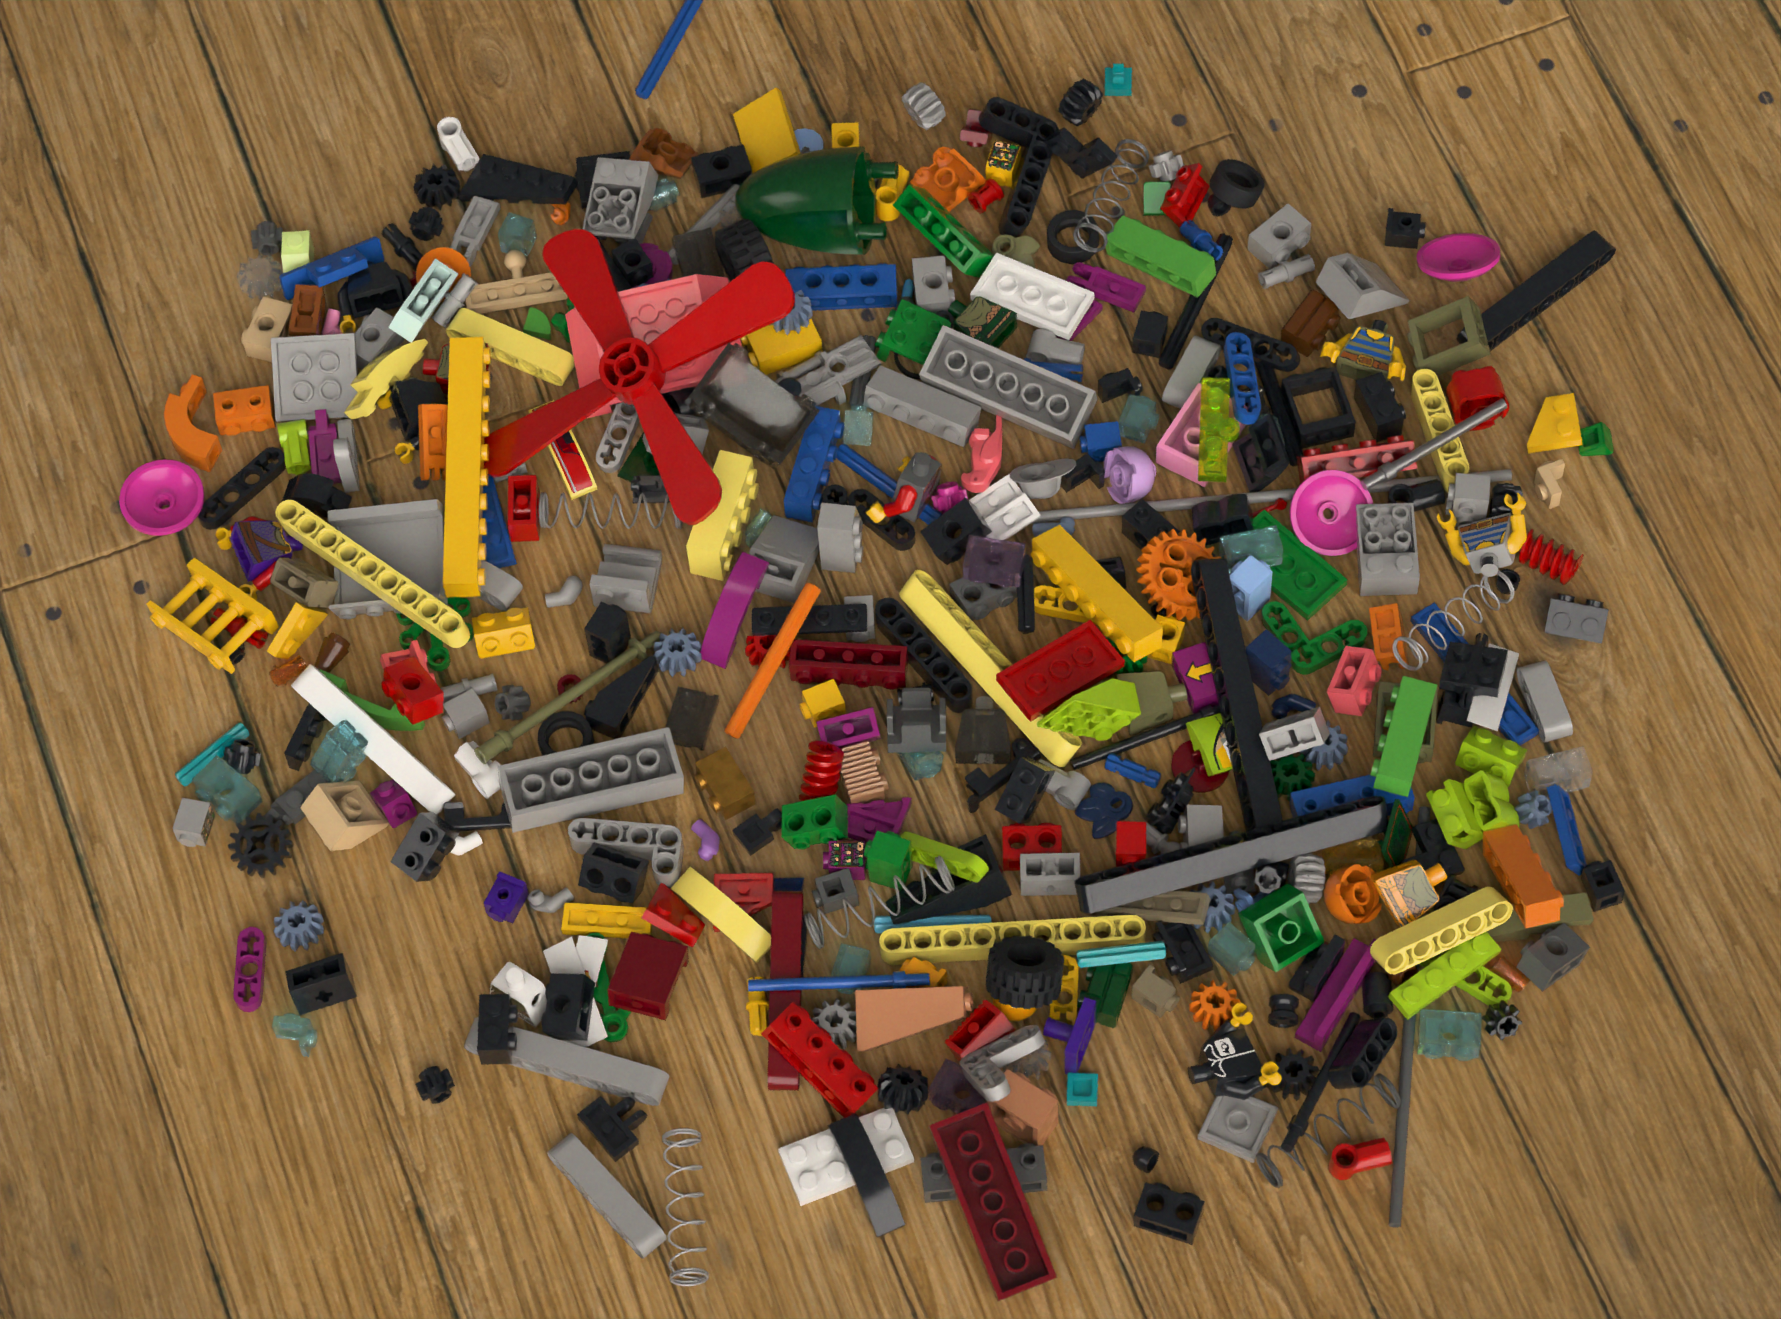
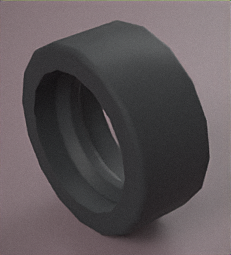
(1242, 195)
(1065, 253)
(561, 720)

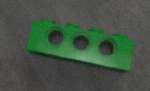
(943, 230)

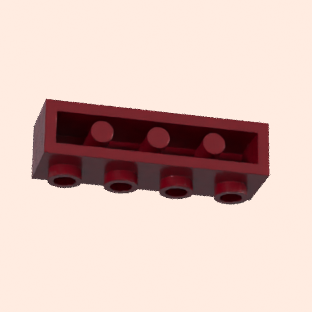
(849, 663)

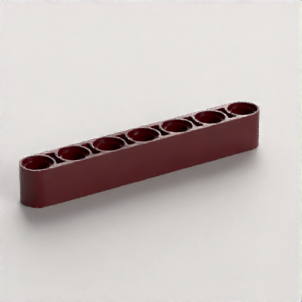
(785, 963)

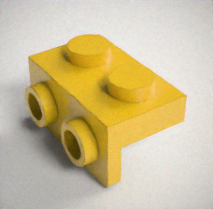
(503, 632)

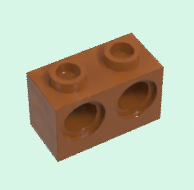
(307, 311)

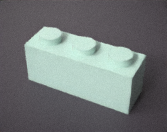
(423, 300)

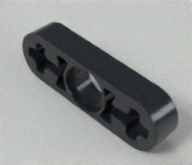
(885, 531)

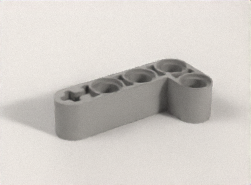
(627, 834)

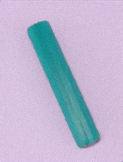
(217, 748)
(1121, 954)

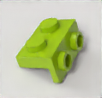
(1491, 754)

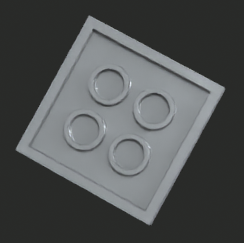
(313, 375)

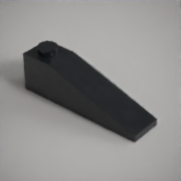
(965, 897)

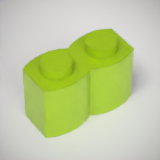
(1490, 801)

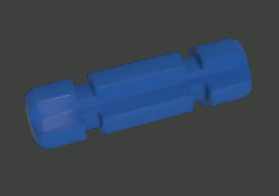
(1132, 770)

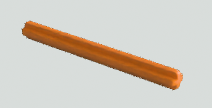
(772, 660)

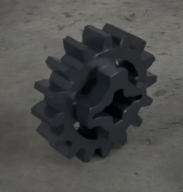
(268, 837)

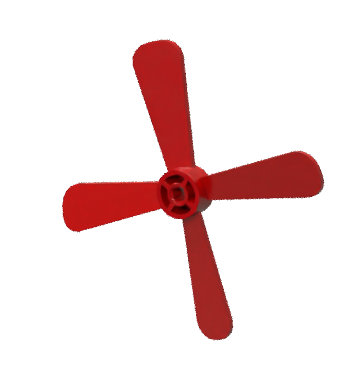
(638, 369)

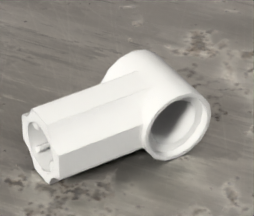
(457, 144)
(483, 775)

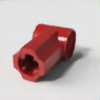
(1362, 1157)

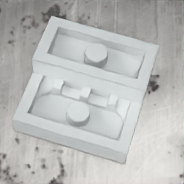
(1005, 508)

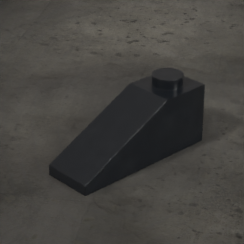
(619, 700)

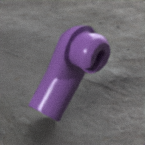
(709, 841)

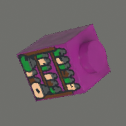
(846, 855)

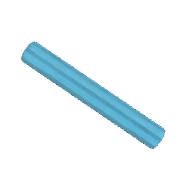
(884, 922)

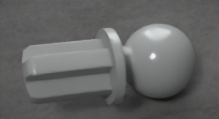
(1158, 841)

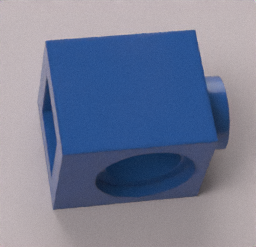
(1100, 439)

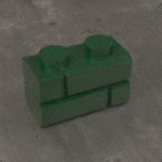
(1108, 988)

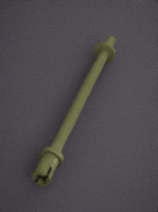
(504, 740)

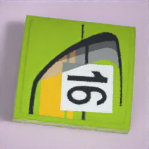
(1209, 737)

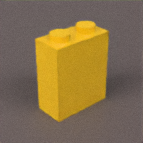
(776, 351)

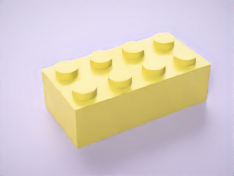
(715, 538)

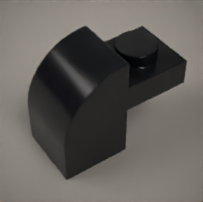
(316, 493)

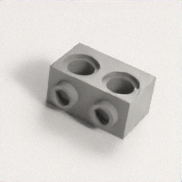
(1294, 733)

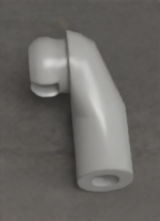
(567, 594)
(549, 904)

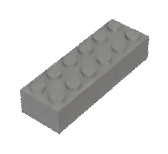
(1008, 386)
(590, 779)

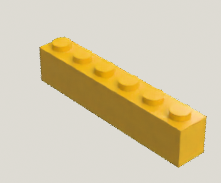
(1096, 593)

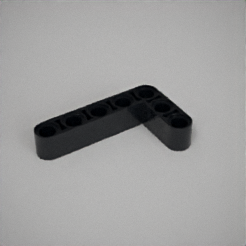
(1035, 169)

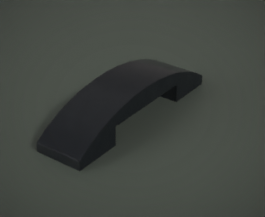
(867, 1174)

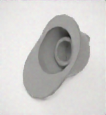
(1042, 479)

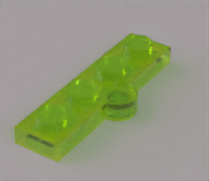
(1215, 429)

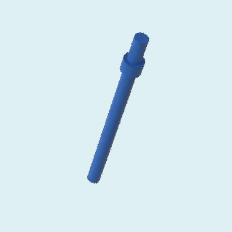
(897, 981)

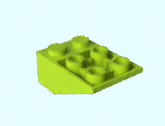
(1096, 711)

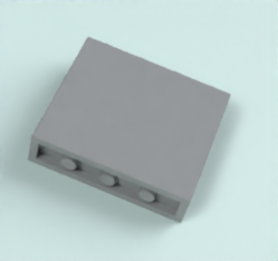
(401, 535)

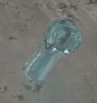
(756, 527)

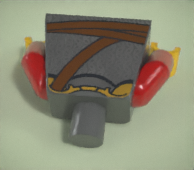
(913, 490)

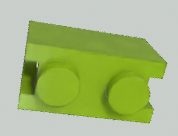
(1455, 815)

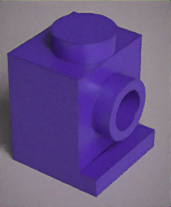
(508, 908)

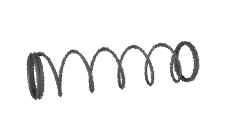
(1129, 166)
(1278, 1181)

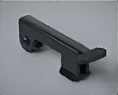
(983, 786)
(455, 817)

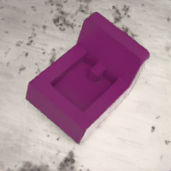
(394, 802)

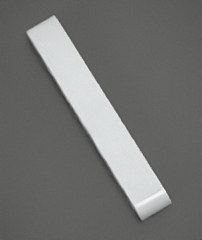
(381, 745)

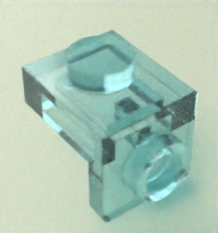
(922, 763)
(296, 1028)

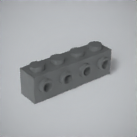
(1026, 1160)

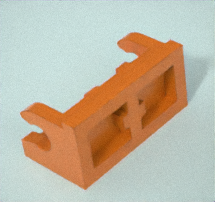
(1386, 627)

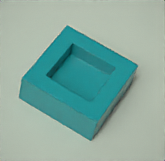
(1082, 1089)

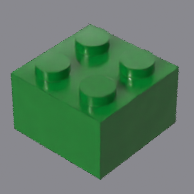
(1281, 927)

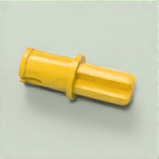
(757, 1008)

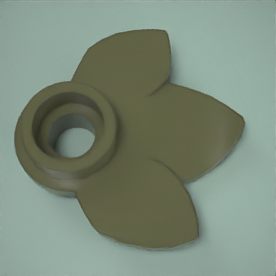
(1020, 249)

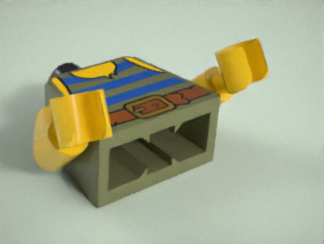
(1366, 353)

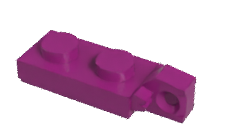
(322, 448)

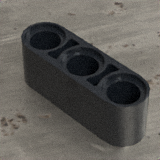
(1362, 1053)

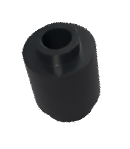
(1375, 995)

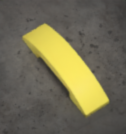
(723, 914)

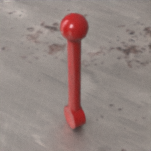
(1279, 504)

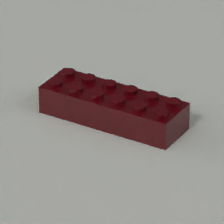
(992, 1202)

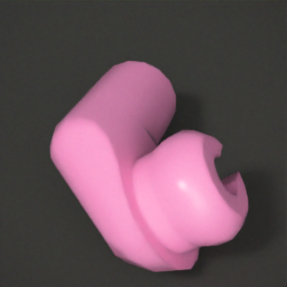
(331, 322)

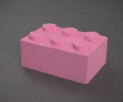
(1180, 444)

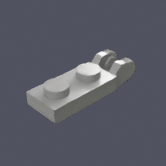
(475, 226)

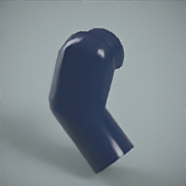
(1291, 702)

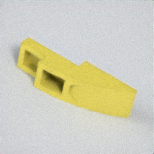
(381, 374)

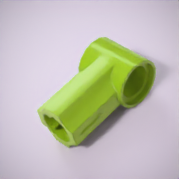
(295, 441)

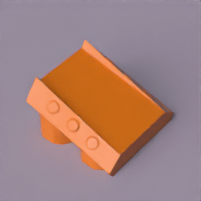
(948, 177)

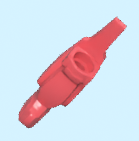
(985, 458)

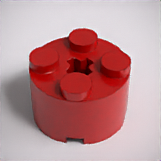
(1474, 391)

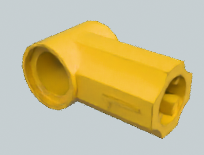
(888, 194)

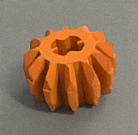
(1203, 1007)

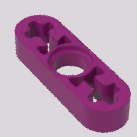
(256, 980)

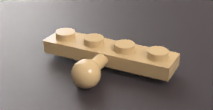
(517, 291)

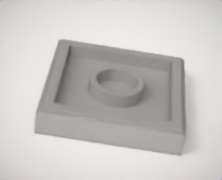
(1238, 1125)

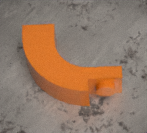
(191, 444)

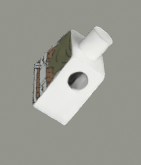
(522, 990)

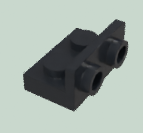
(1317, 968)

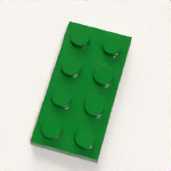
(1303, 577)

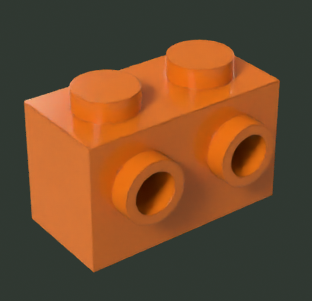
(244, 410)

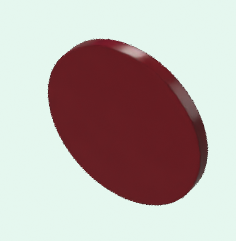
(1185, 759)

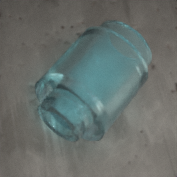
(664, 194)

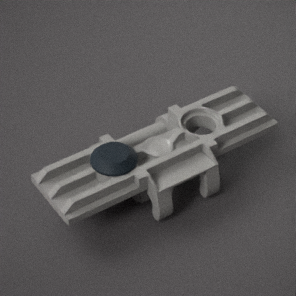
(823, 382)

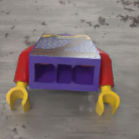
(258, 548)

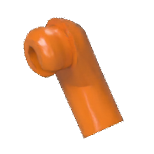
(561, 213)

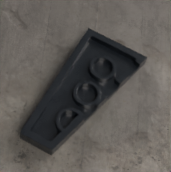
(516, 182)

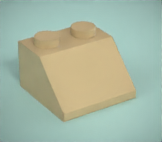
(343, 814)

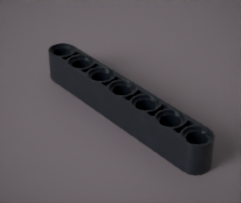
(1544, 288)

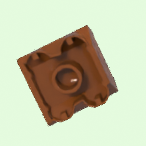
(664, 154)

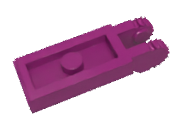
(1109, 286)

